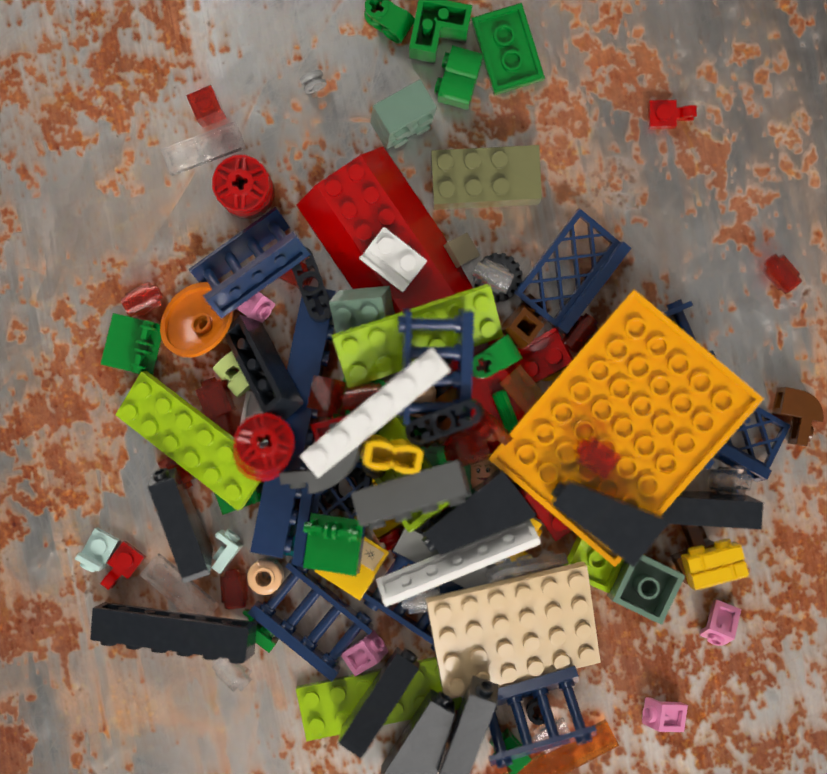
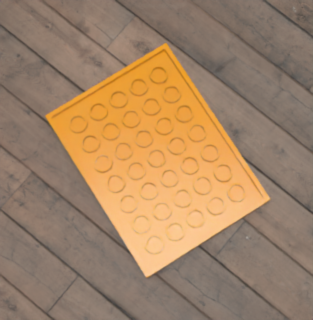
(643, 395)

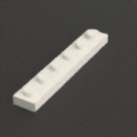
(375, 412)
(456, 563)

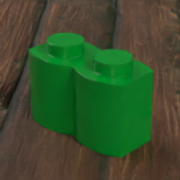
(459, 78)

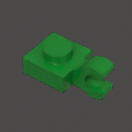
(264, 637)

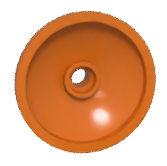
(190, 324)

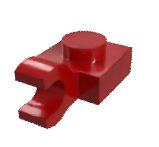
(665, 114)
(123, 562)

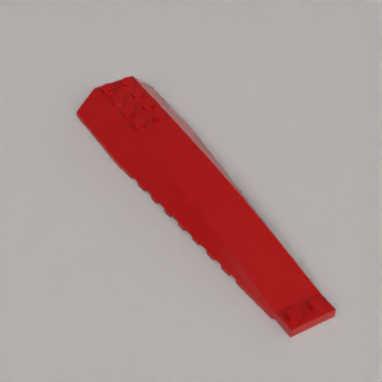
(348, 215)

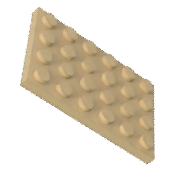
(514, 628)

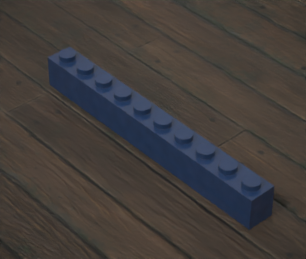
(278, 502)

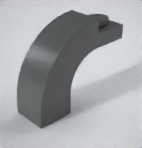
(334, 475)

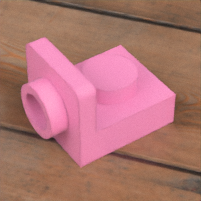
(257, 307)
(721, 623)
(365, 653)
(664, 715)

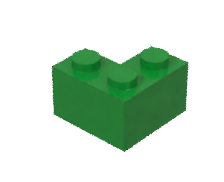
(434, 21)

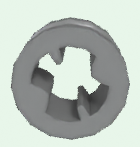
(313, 81)

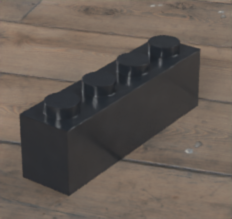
(263, 368)

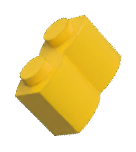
(398, 454)

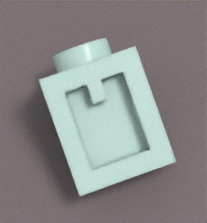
(97, 550)
(225, 555)

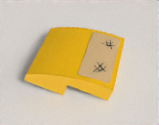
(371, 561)

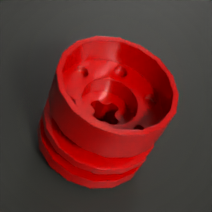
(257, 192)
(272, 459)

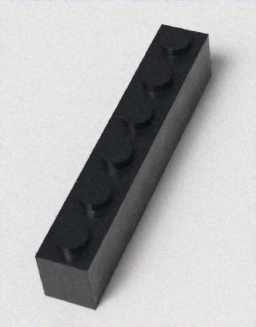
(174, 632)

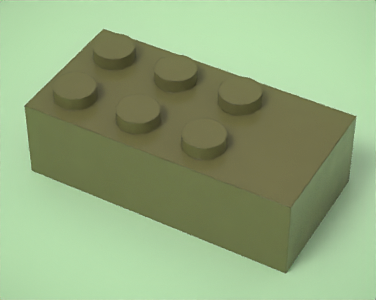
(486, 177)

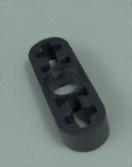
(324, 300)
(439, 432)

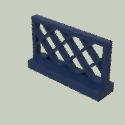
(590, 284)
(737, 458)
(313, 503)

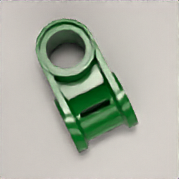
(391, 21)
(498, 356)

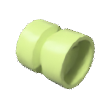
(226, 371)

